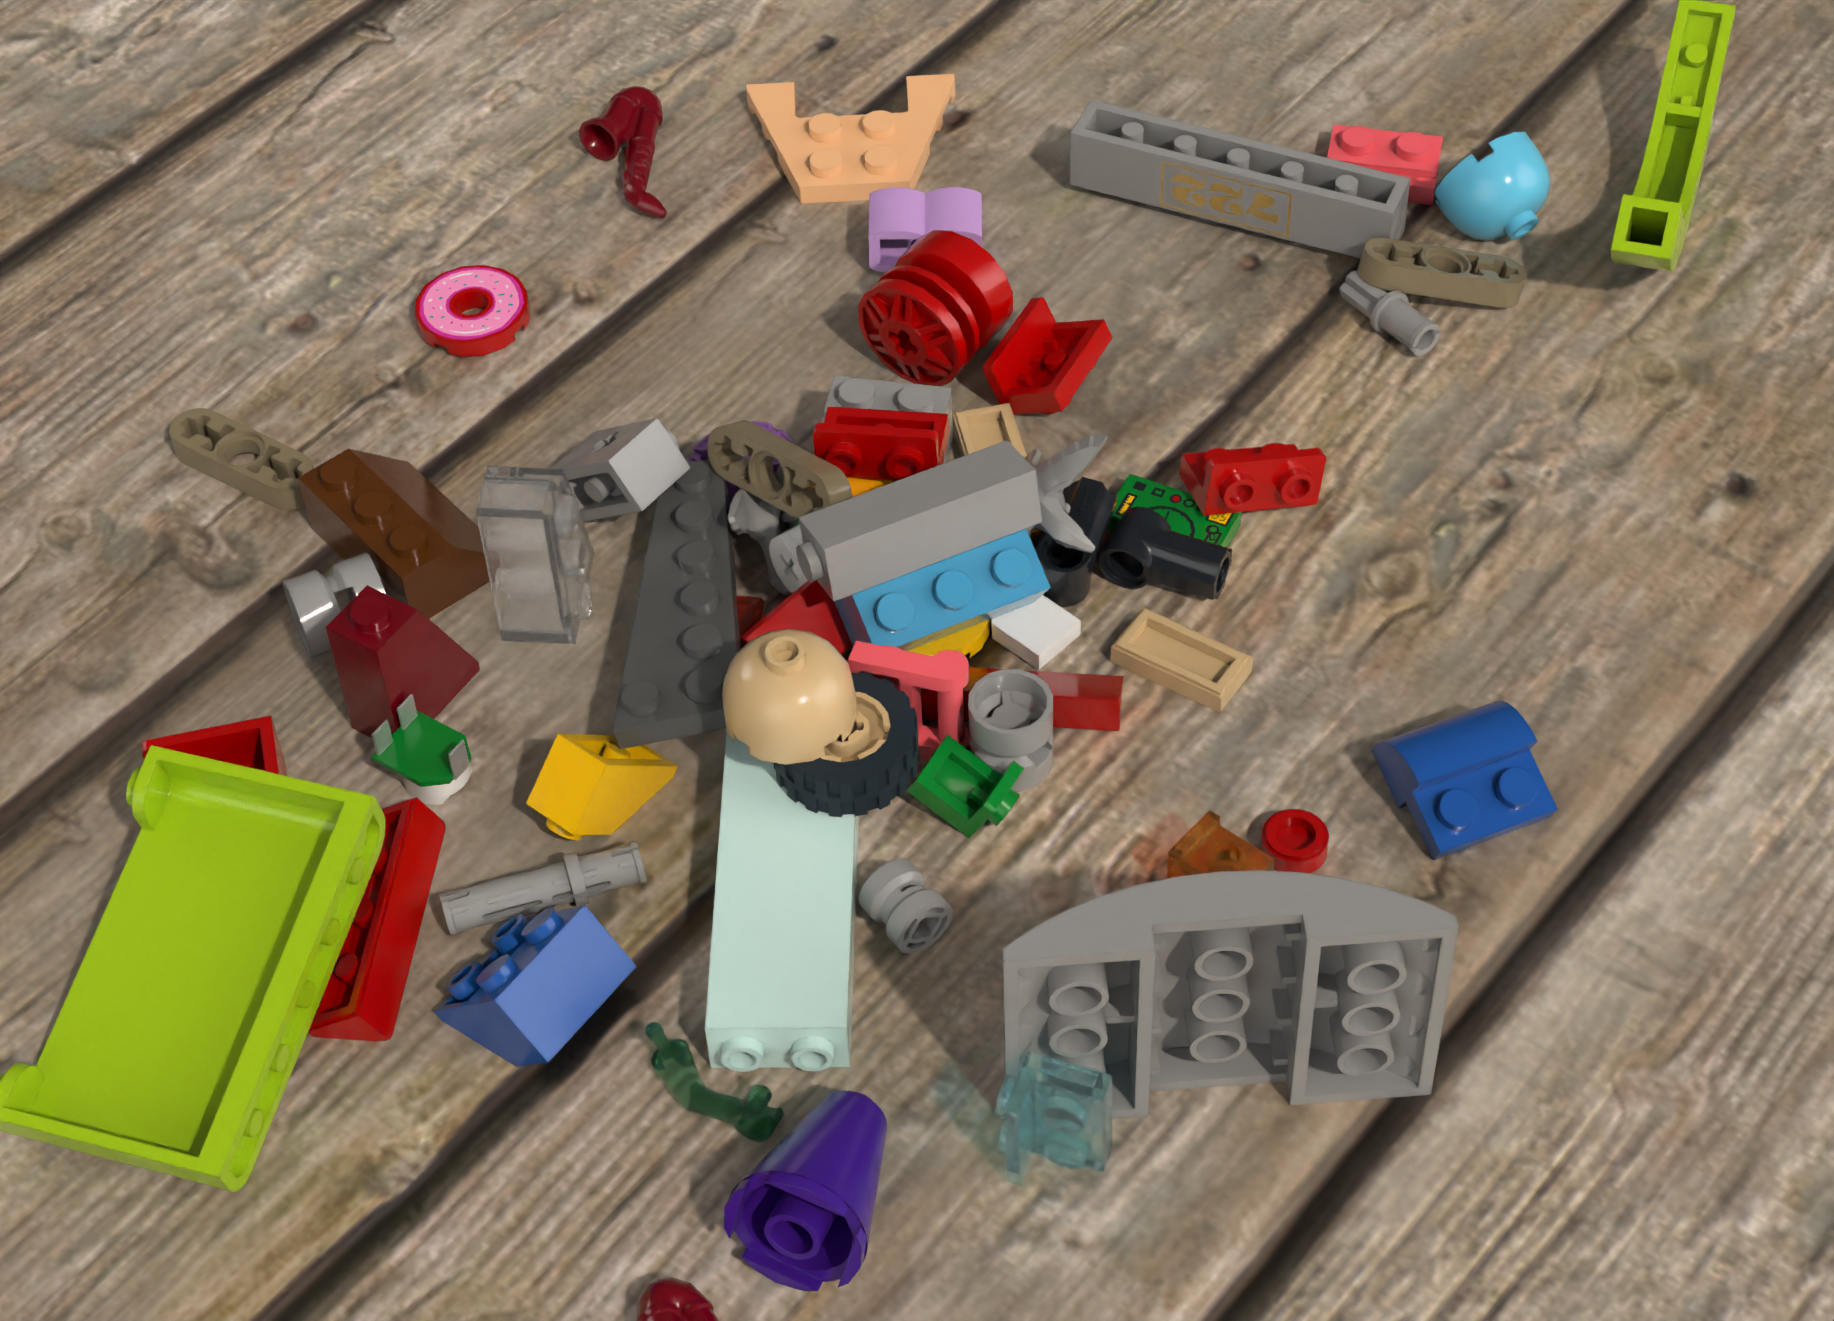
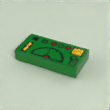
(1178, 510)

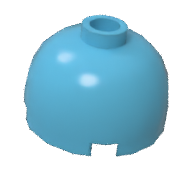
(1498, 192)

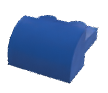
(1467, 777)

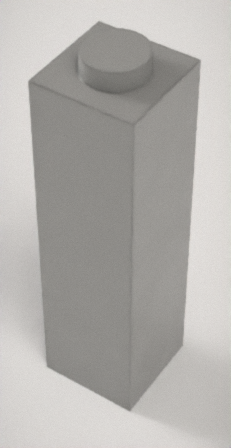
(919, 520)

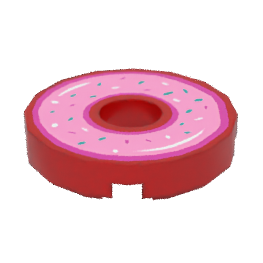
(469, 287)

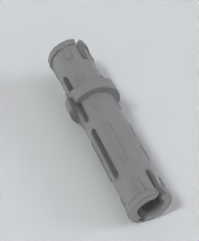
(544, 887)

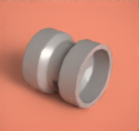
(910, 911)

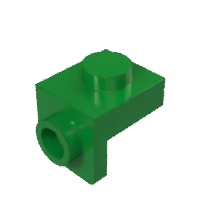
(965, 787)

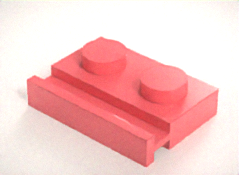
(1391, 152)

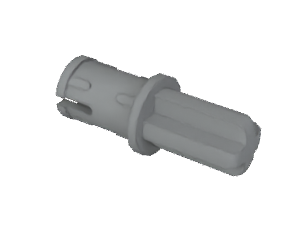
(1391, 313)

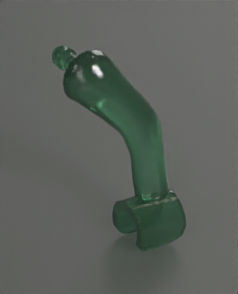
(679, 1072)

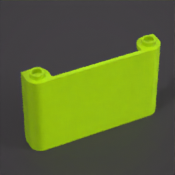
(201, 970)

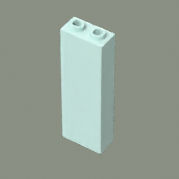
(780, 926)

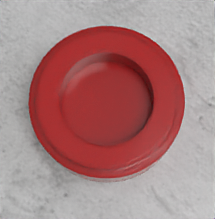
(1295, 841)

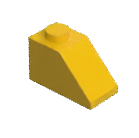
(594, 785)

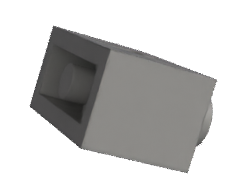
(623, 468)

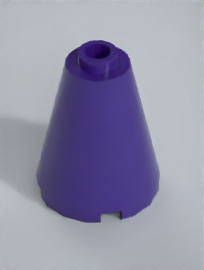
(813, 1195)

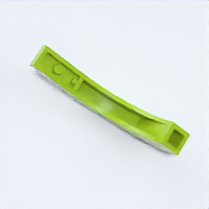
(1658, 213)

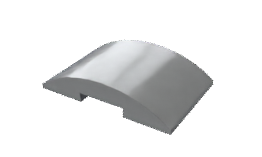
(1236, 987)

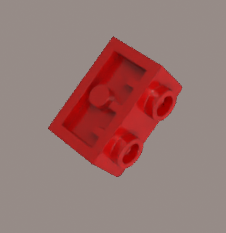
(1253, 478)

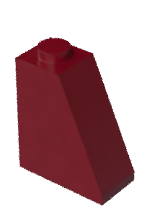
(392, 652)

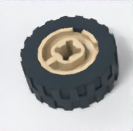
(867, 767)

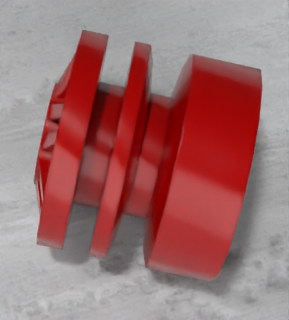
(935, 308)

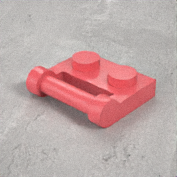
(910, 671)

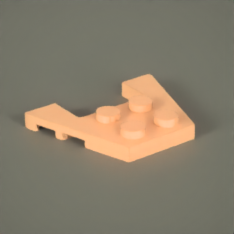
(852, 154)

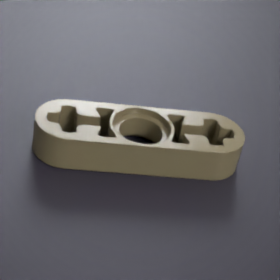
(1442, 272)
(231, 438)
(756, 474)

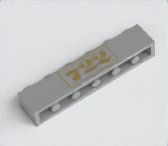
(1235, 180)

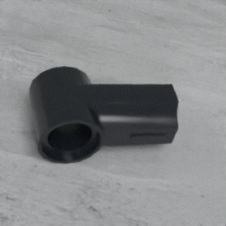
(1092, 510)
(1148, 549)

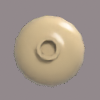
(788, 696)

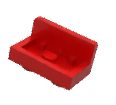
(1044, 361)
(881, 441)

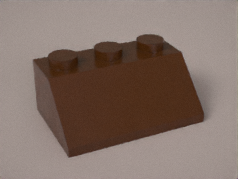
(411, 530)

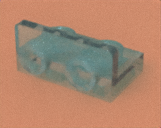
(1055, 1113)

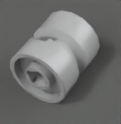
(314, 602)
(1013, 721)

